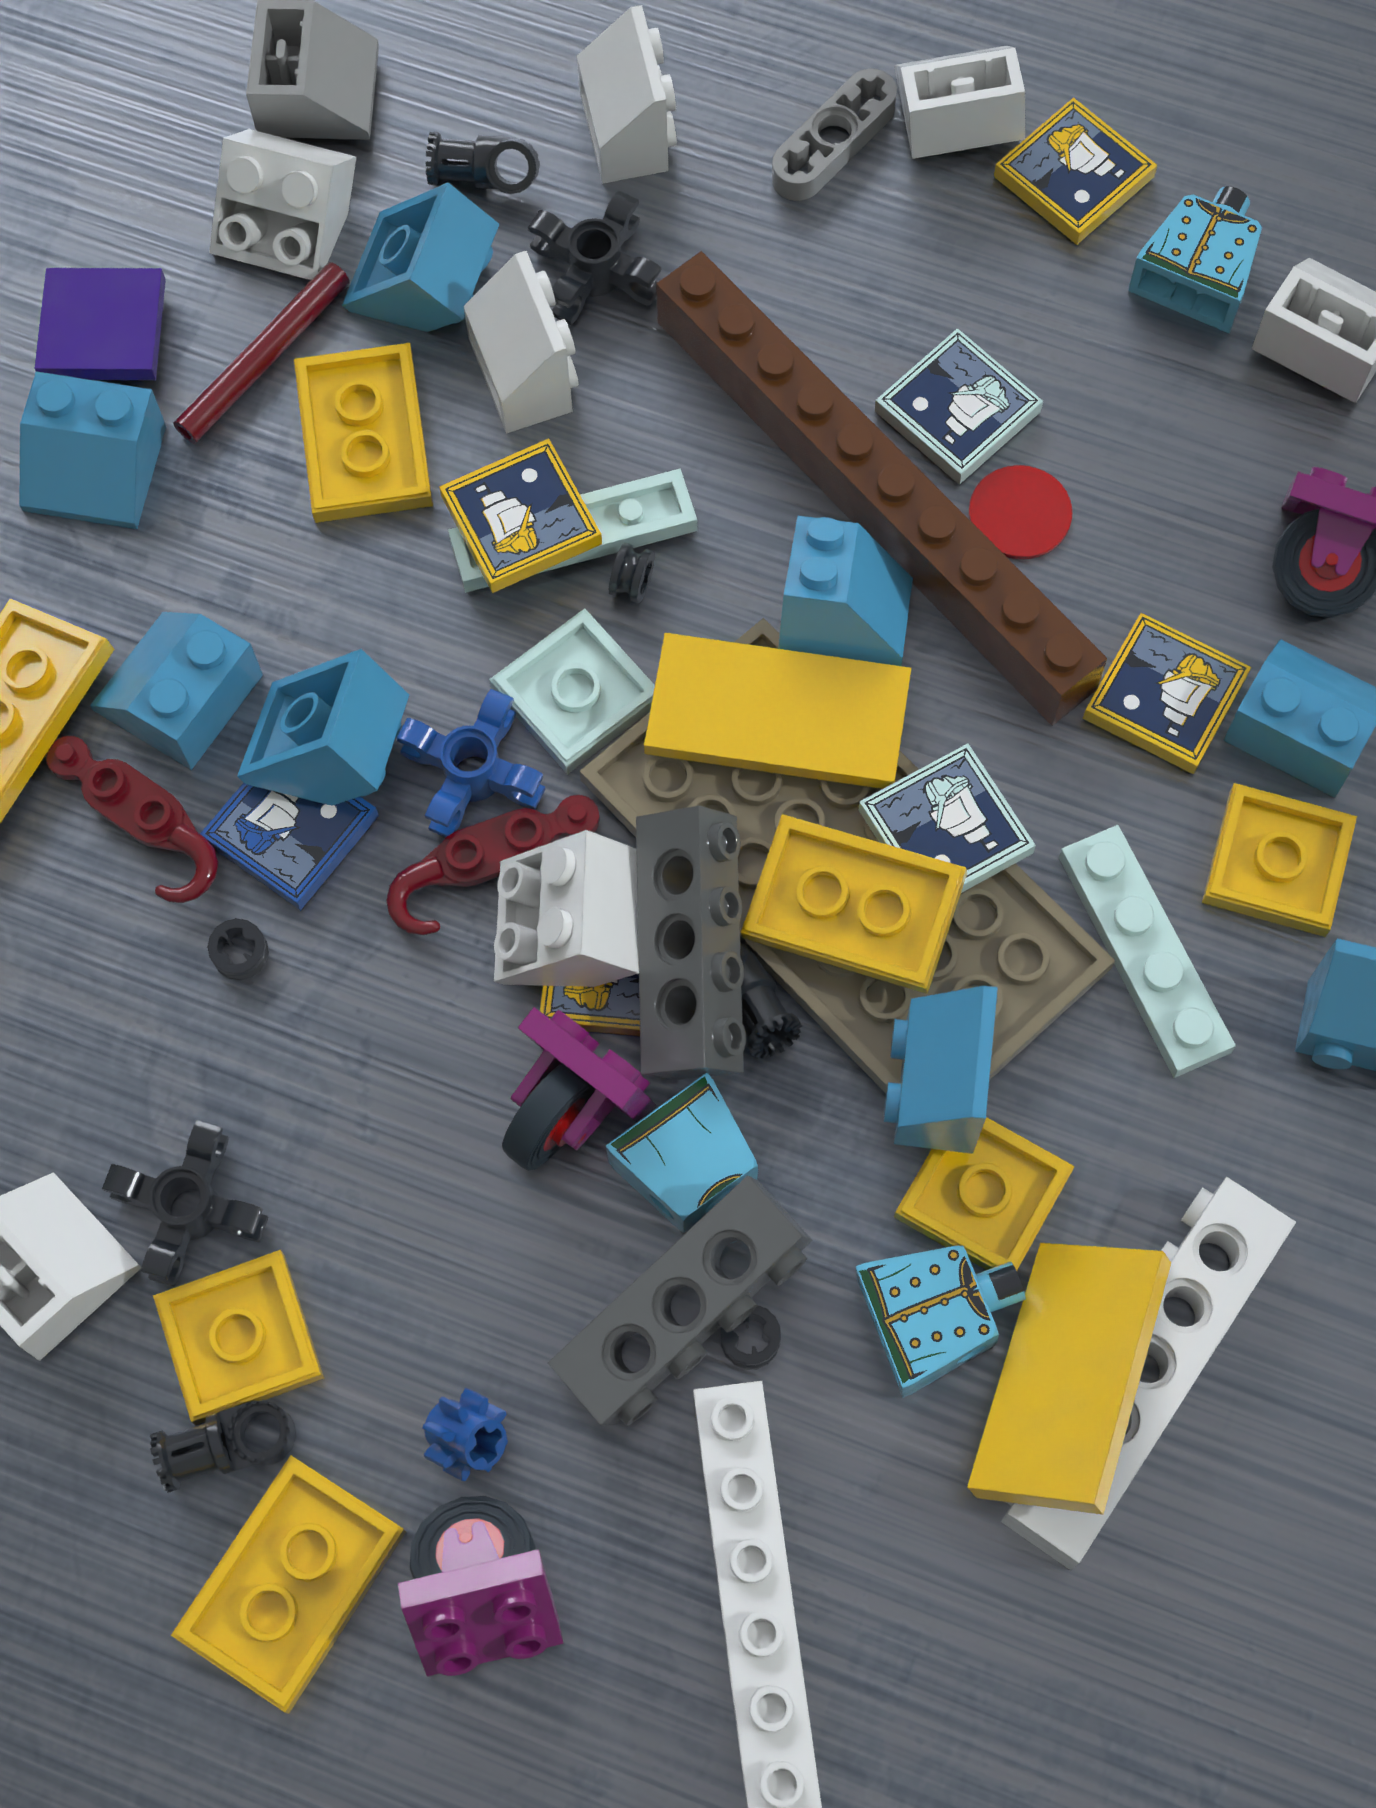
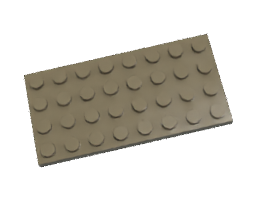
(999, 937)

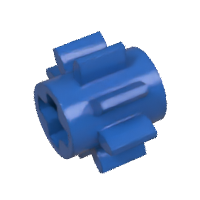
(465, 1434)

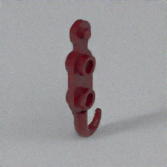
(138, 809)
(476, 853)

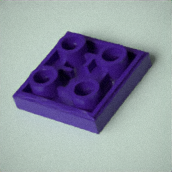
(101, 323)

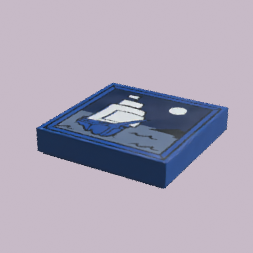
(287, 839)

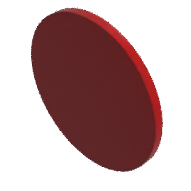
(1021, 511)

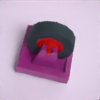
(1328, 552)
(568, 1091)
(477, 1588)

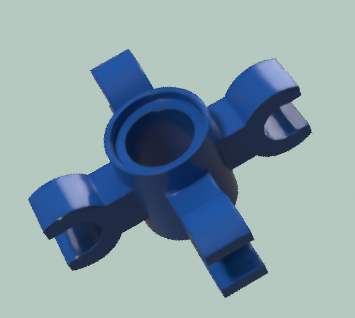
(428, 746)

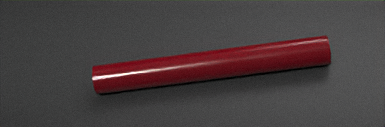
(261, 352)

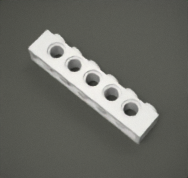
(1251, 1237)
(756, 1598)

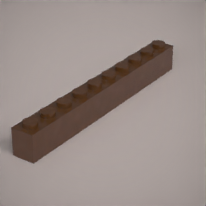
(880, 489)

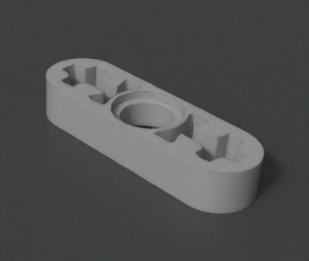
(828, 157)

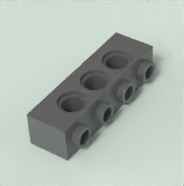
(689, 943)
(593, 1359)

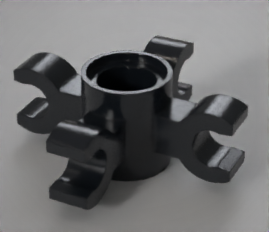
(591, 239)
(167, 1251)

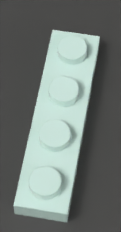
(627, 513)
(1146, 951)

